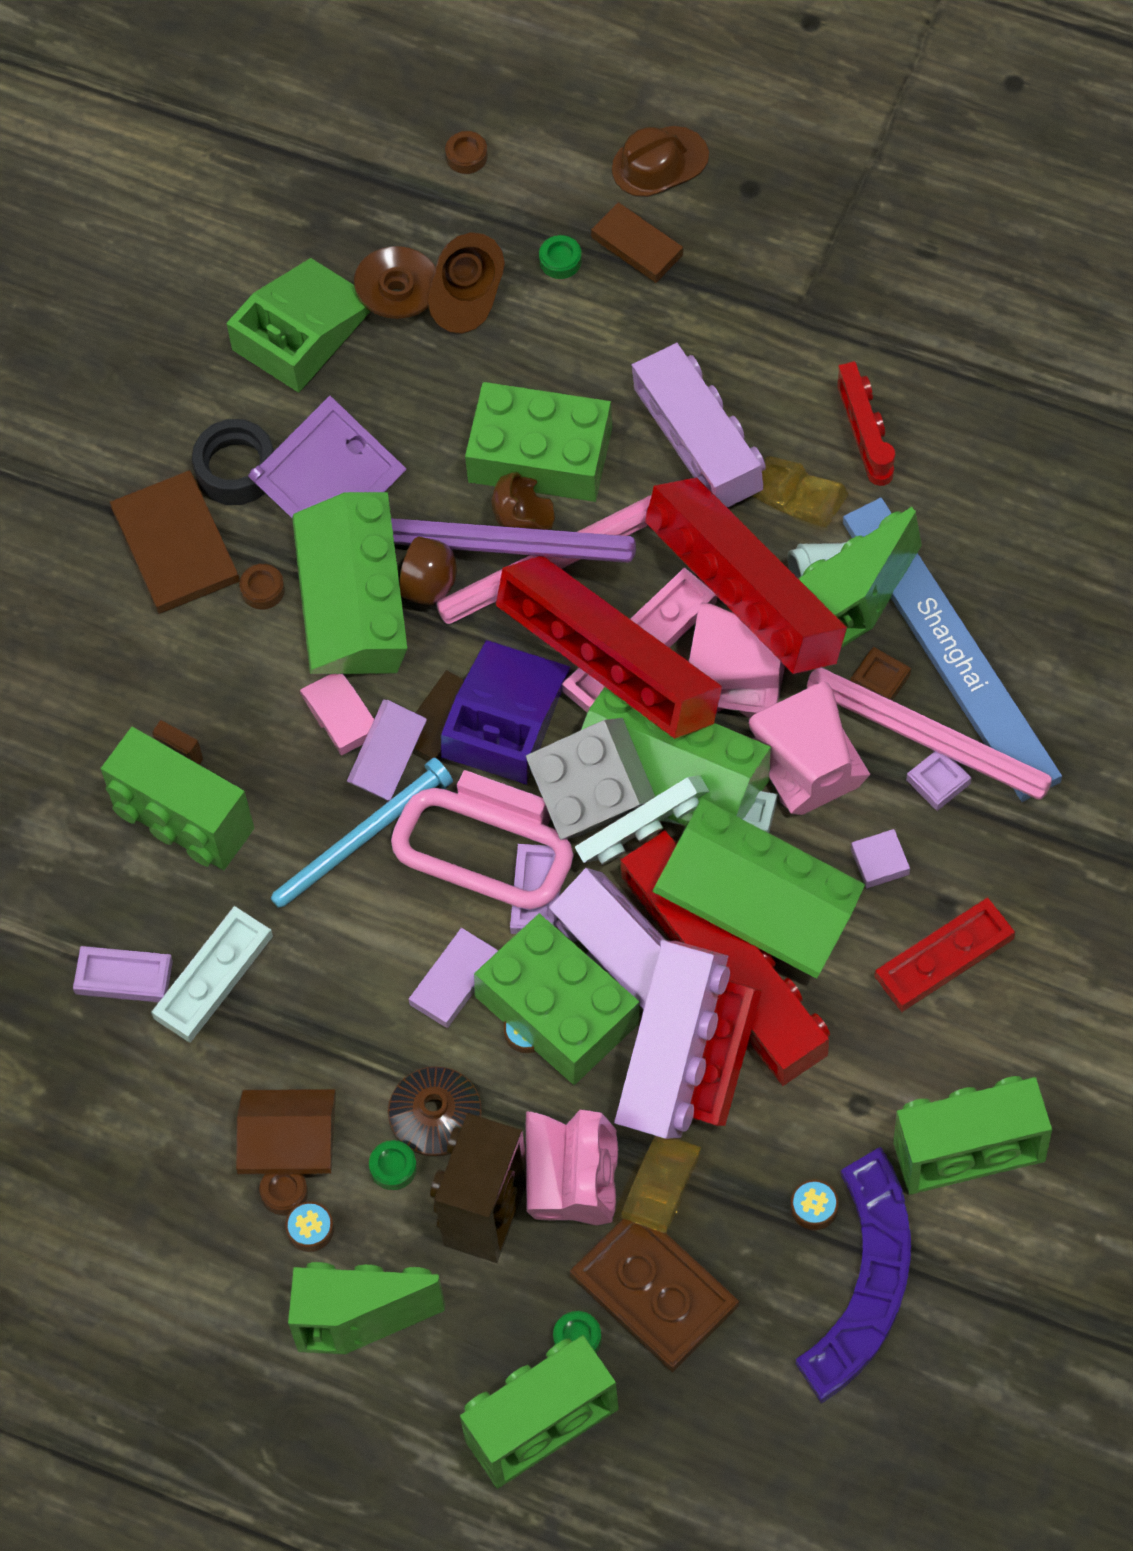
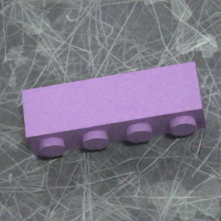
(698, 425)
(610, 929)
(672, 1040)

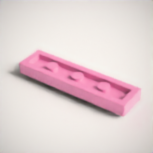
(664, 617)

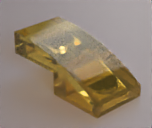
(799, 494)
(661, 1183)

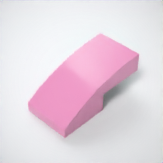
(339, 711)

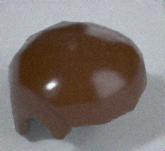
(518, 505)
(427, 571)

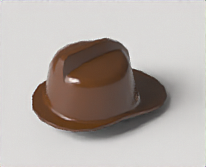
(659, 160)
(465, 282)

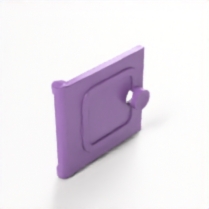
(324, 459)

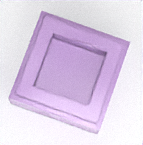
(938, 779)
(880, 858)

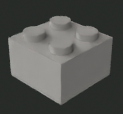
(590, 778)

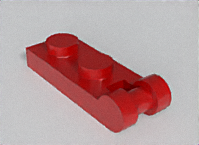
(866, 426)

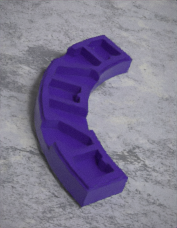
(880, 1284)

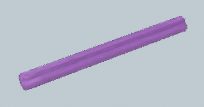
(518, 540)

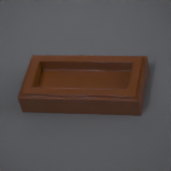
(637, 242)

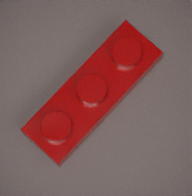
(944, 954)
(725, 1053)

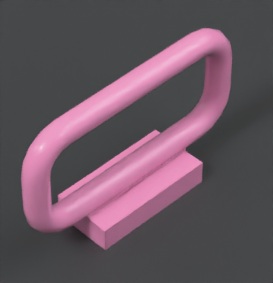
(496, 806)

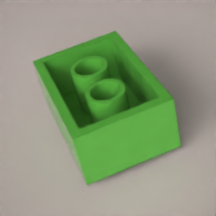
(542, 438)
(177, 799)
(556, 998)
(971, 1134)
(539, 1410)

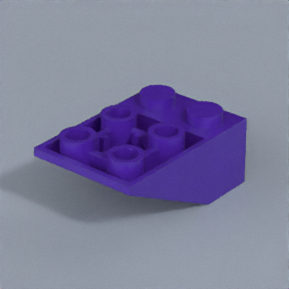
(503, 711)

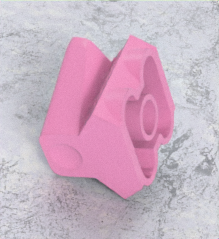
(735, 660)
(809, 749)
(571, 1168)

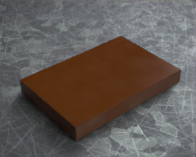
(174, 541)
(654, 1290)

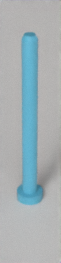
(435, 776)

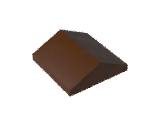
(285, 1131)

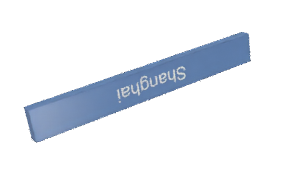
(958, 657)

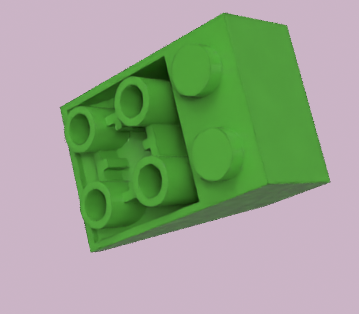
(296, 323)
(865, 572)
(352, 1308)

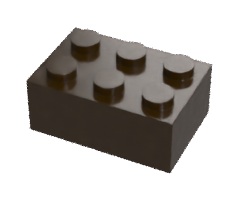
(480, 1187)

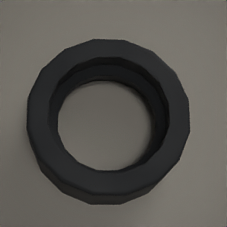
(222, 435)

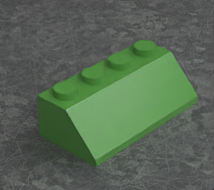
(350, 585)
(727, 761)
(759, 888)

